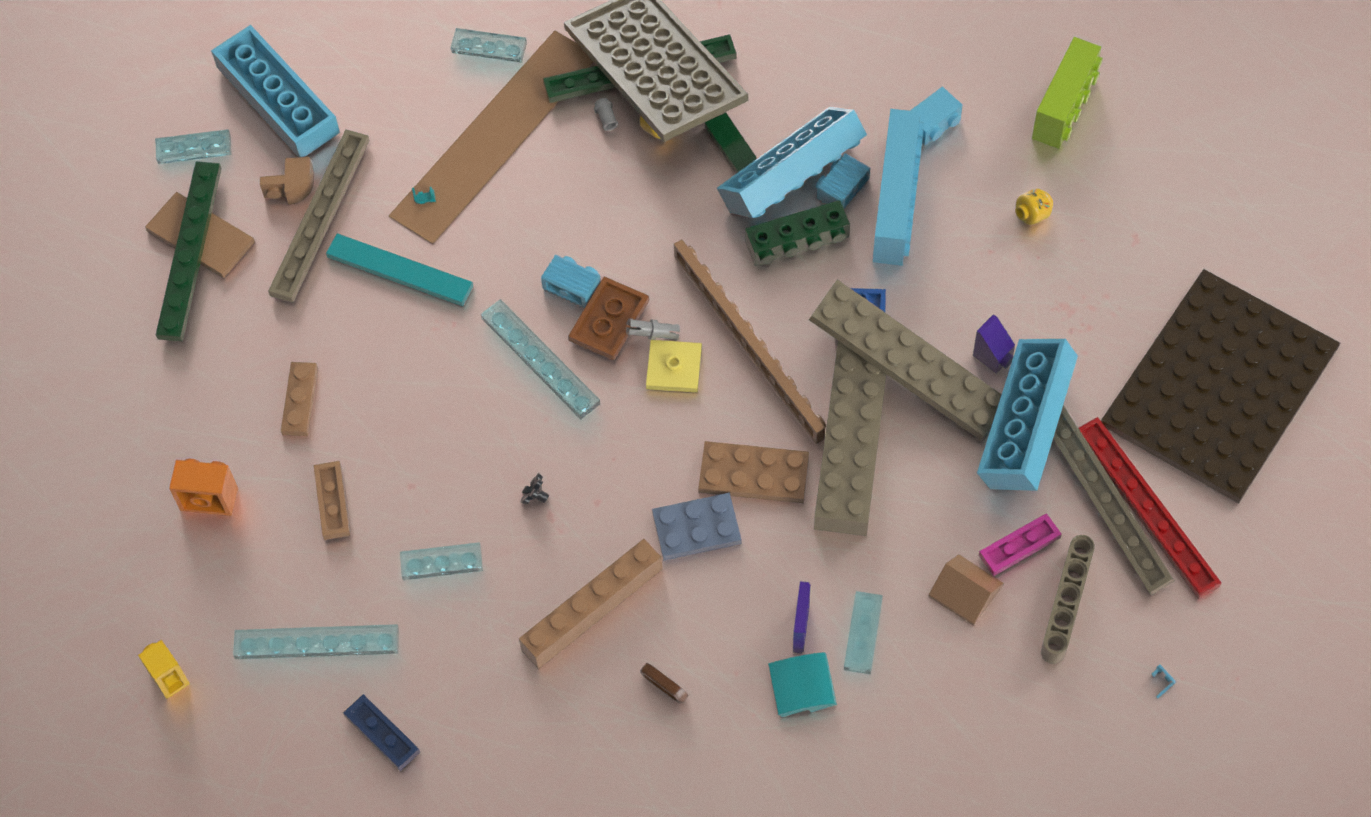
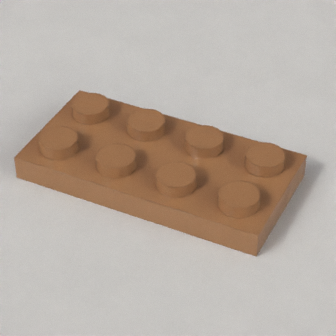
(754, 472)

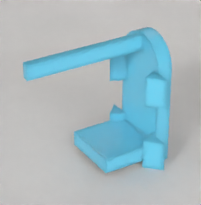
(1168, 677)

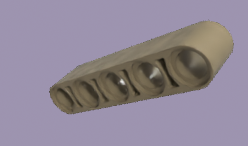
(1067, 610)

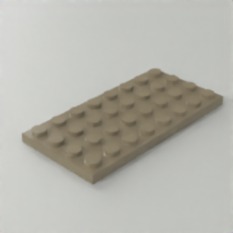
(656, 64)

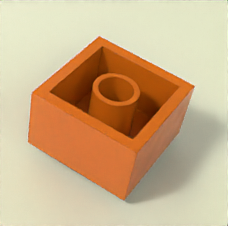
(203, 487)

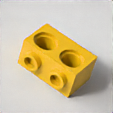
(163, 668)

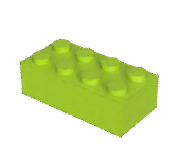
(1067, 93)

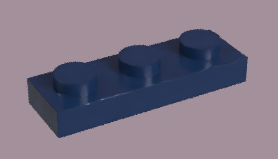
(381, 732)

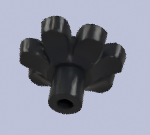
(534, 491)

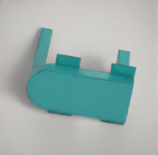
(422, 198)

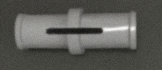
(652, 329)

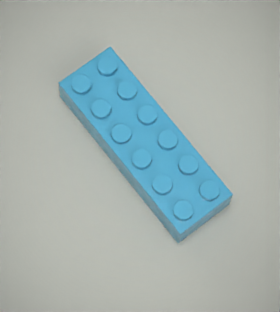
(275, 91)
(792, 162)
(898, 187)
(1027, 414)

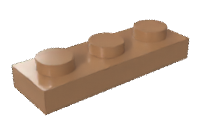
(299, 399)
(331, 500)

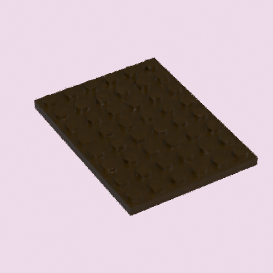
(1220, 385)

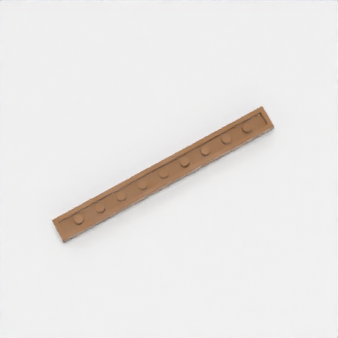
(754, 346)

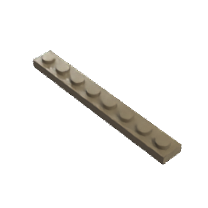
(318, 216)
(1111, 505)

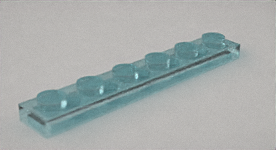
(540, 359)
(316, 641)

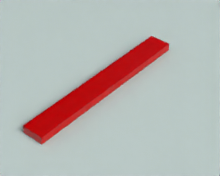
(1150, 510)

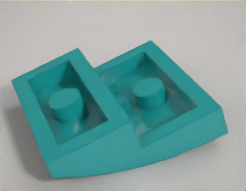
(802, 684)

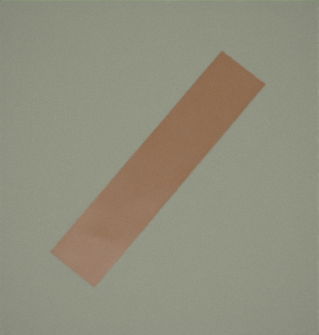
(489, 139)

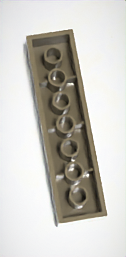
(850, 445)

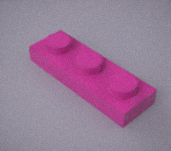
(1019, 544)

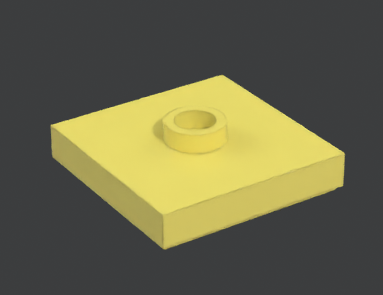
(674, 366)

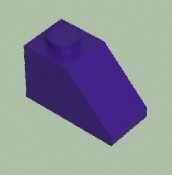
(993, 345)

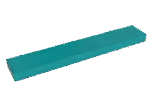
(399, 269)

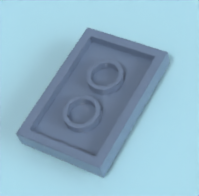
(696, 526)

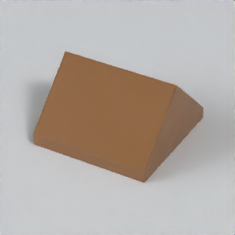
(965, 589)

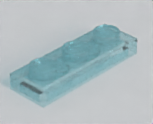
(488, 45)
(193, 146)
(441, 561)
(863, 632)

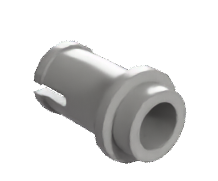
(604, 110)

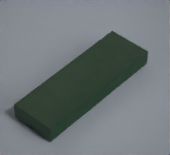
(730, 142)

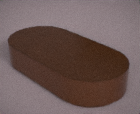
(663, 683)

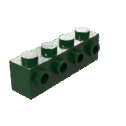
(797, 233)

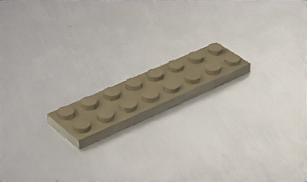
(907, 359)

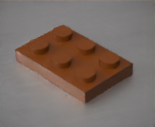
(605, 317)

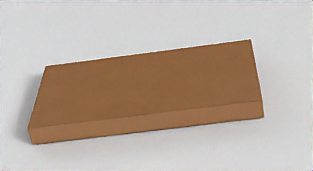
(223, 242)

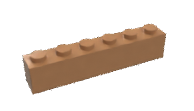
(591, 603)

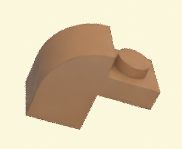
(294, 185)

